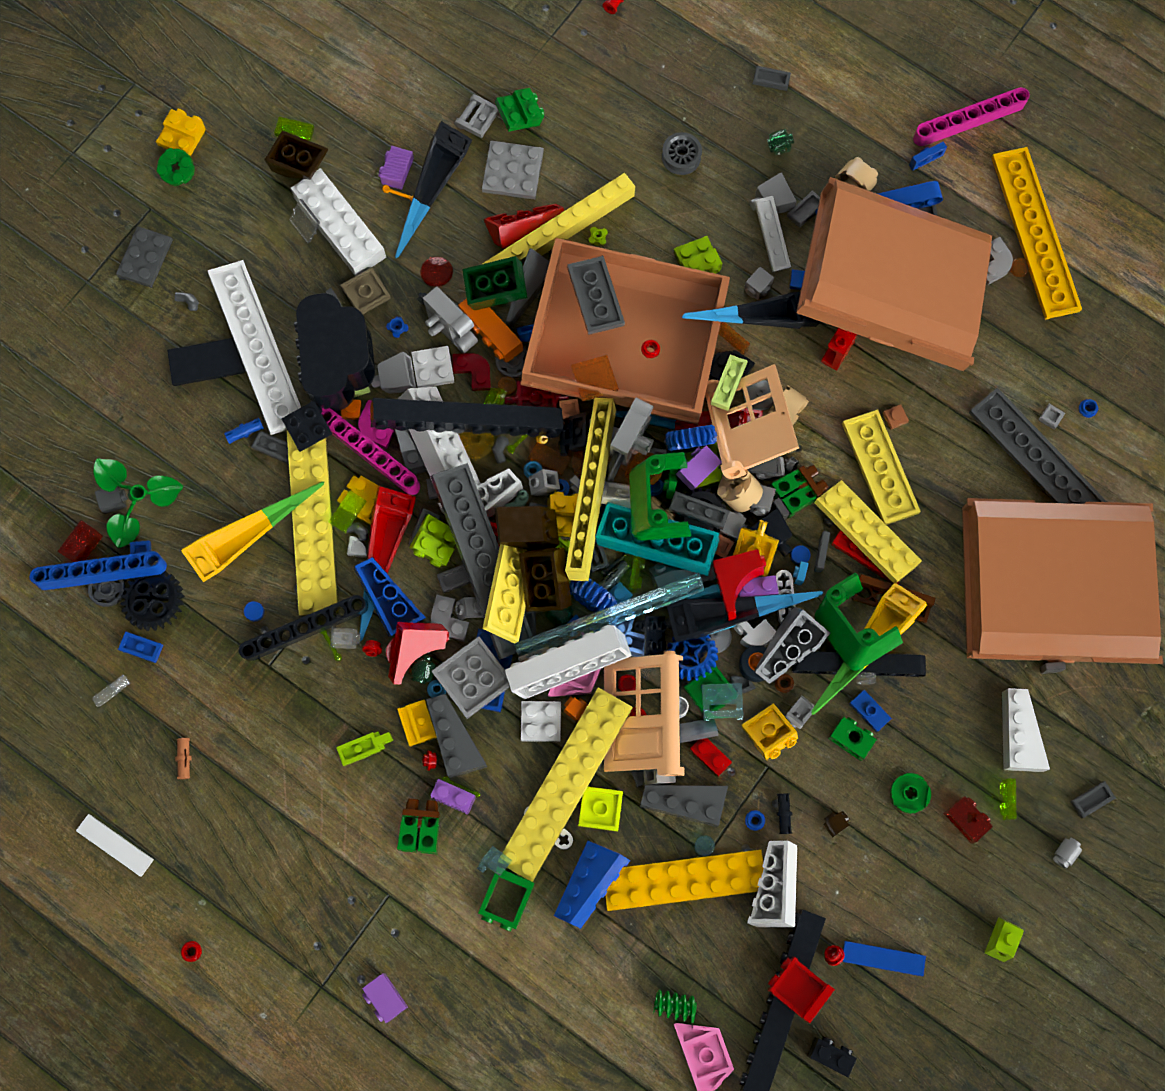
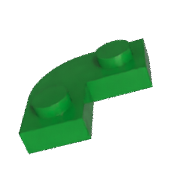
(671, 482)

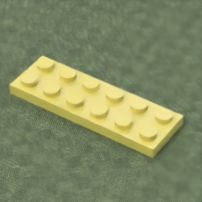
(881, 467)
(868, 532)
(506, 597)

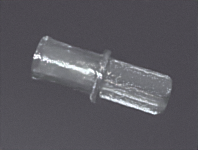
(111, 690)

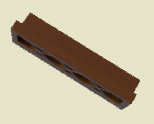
(882, 587)

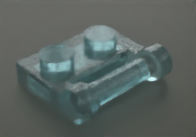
(722, 695)

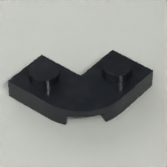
(720, 360)

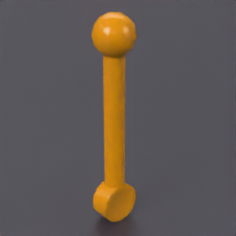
(386, 189)

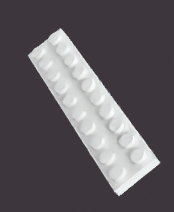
(255, 344)

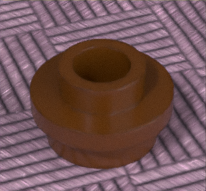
(790, 683)

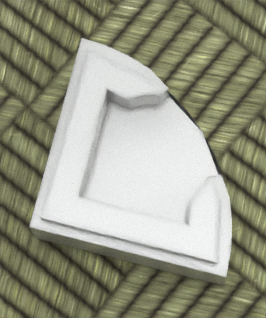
(356, 548)

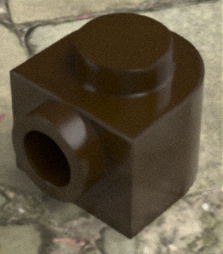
(836, 823)

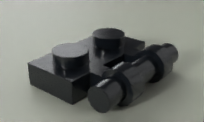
(578, 434)

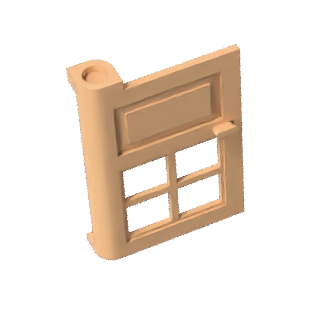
(761, 437)
(648, 740)

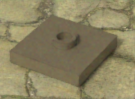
(365, 291)

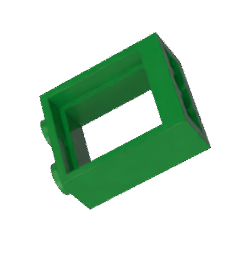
(505, 924)

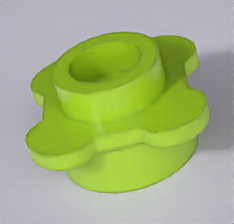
(598, 240)

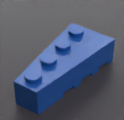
(386, 596)
(589, 883)

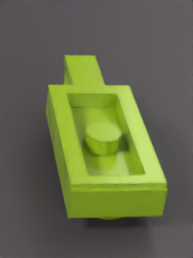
(363, 747)

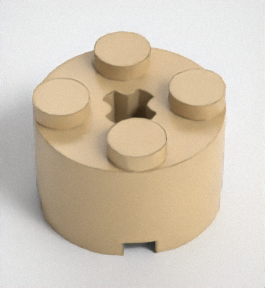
(858, 174)
(795, 401)
(740, 492)

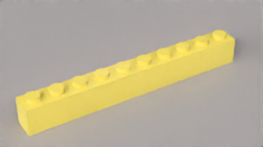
(572, 219)
(591, 490)

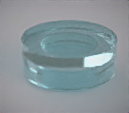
(704, 846)

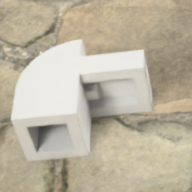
(759, 636)

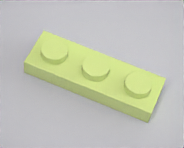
(729, 382)

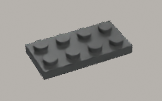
(595, 295)

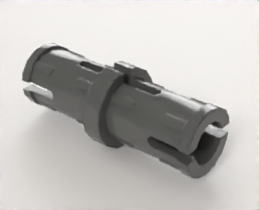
(613, 577)

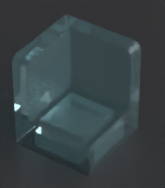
(495, 861)

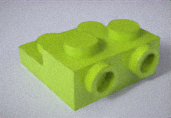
(699, 256)
(433, 541)

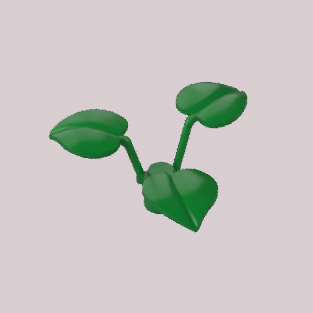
(161, 489)

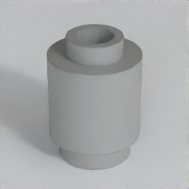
(1067, 852)

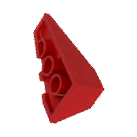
(509, 229)

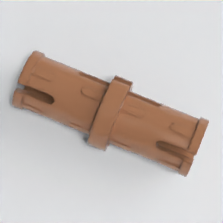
(183, 758)

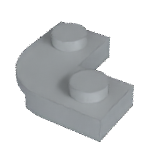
(1001, 261)
(442, 614)

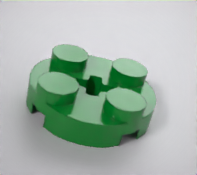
(180, 176)
(901, 800)

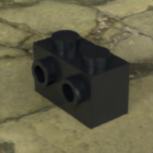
(831, 1056)

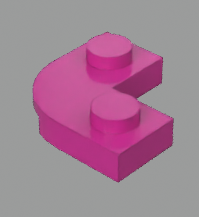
(379, 437)

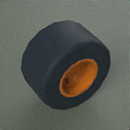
(748, 660)

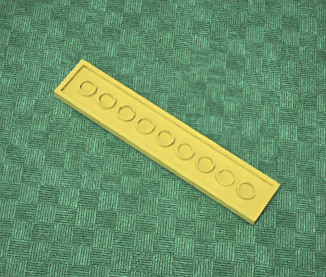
(312, 528)
(566, 783)

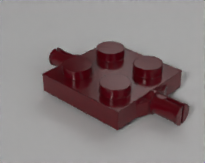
(534, 397)

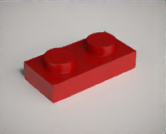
(710, 756)

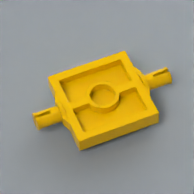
(757, 539)

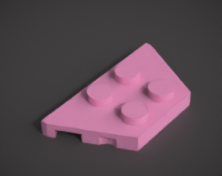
(578, 686)
(705, 1055)

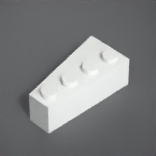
(497, 491)
(1021, 735)
(777, 887)

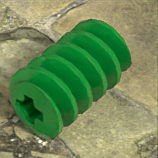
(675, 1005)

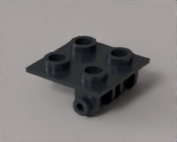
(307, 426)
(654, 634)

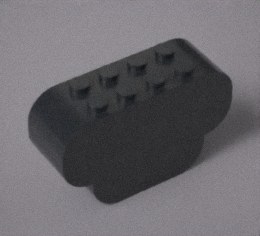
(333, 351)

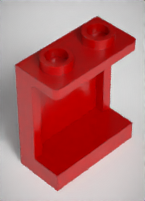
(838, 348)
(800, 989)

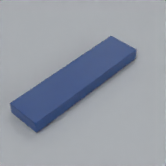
(884, 958)

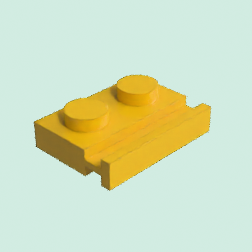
(417, 723)

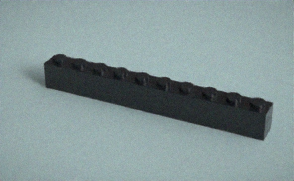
(465, 417)
(779, 1017)

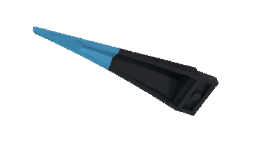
(442, 158)
(774, 312)
(705, 616)

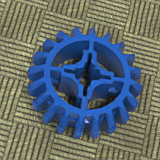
(691, 437)
(591, 595)
(704, 645)

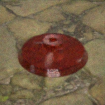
(436, 271)

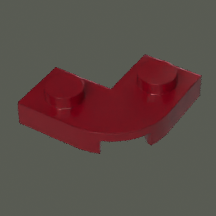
(476, 365)

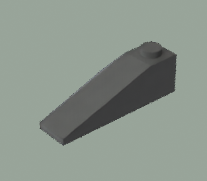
(535, 272)
(410, 452)
(665, 574)
(793, 641)

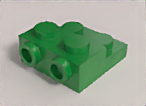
(520, 110)

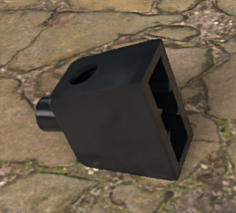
(777, 529)

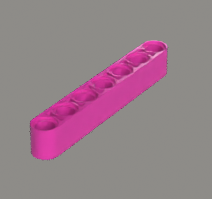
(978, 113)
(373, 457)

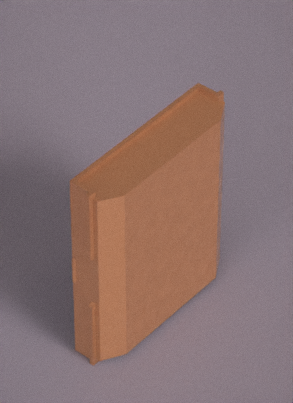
(896, 274)
(652, 303)
(1061, 581)

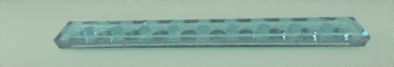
(613, 615)

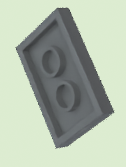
(144, 257)

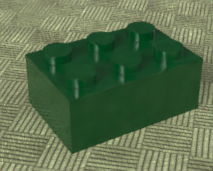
(494, 283)

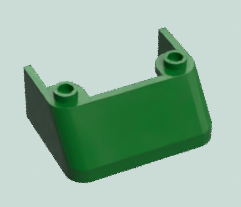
(649, 523)
(854, 648)

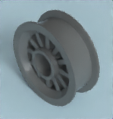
(679, 163)

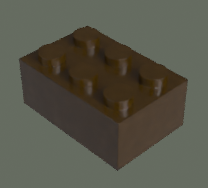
(545, 579)

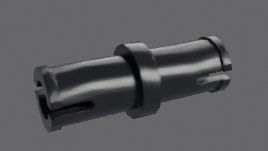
(784, 813)

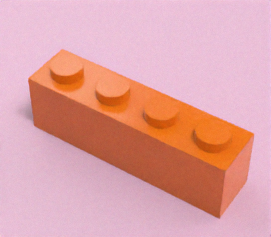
(494, 332)

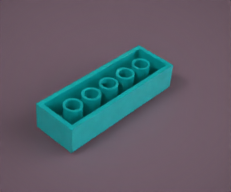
(687, 553)

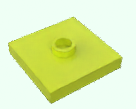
(600, 809)

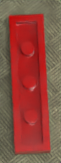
(845, 545)

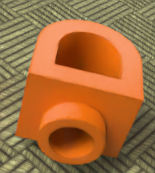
(575, 708)

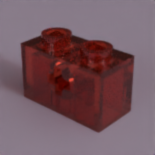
(80, 542)
(958, 816)

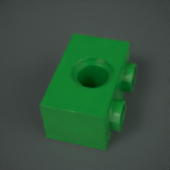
(857, 749)

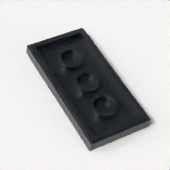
(204, 362)

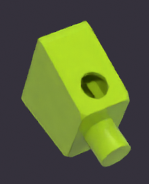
(1004, 939)

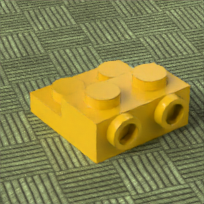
(181, 131)
(565, 511)
(770, 732)

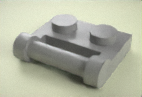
(481, 119)

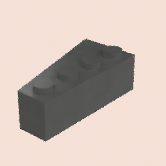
(455, 743)
(692, 803)

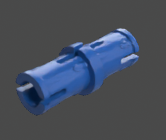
(244, 430)

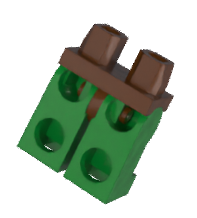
(799, 489)
(420, 821)

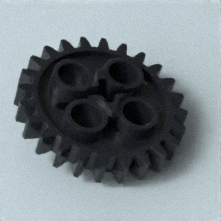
(148, 616)

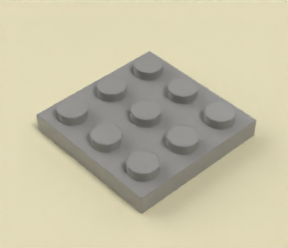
(512, 170)
(472, 677)

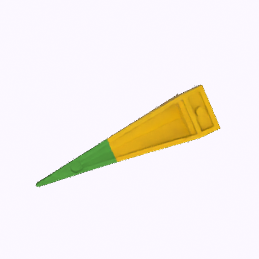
(219, 548)
(895, 608)

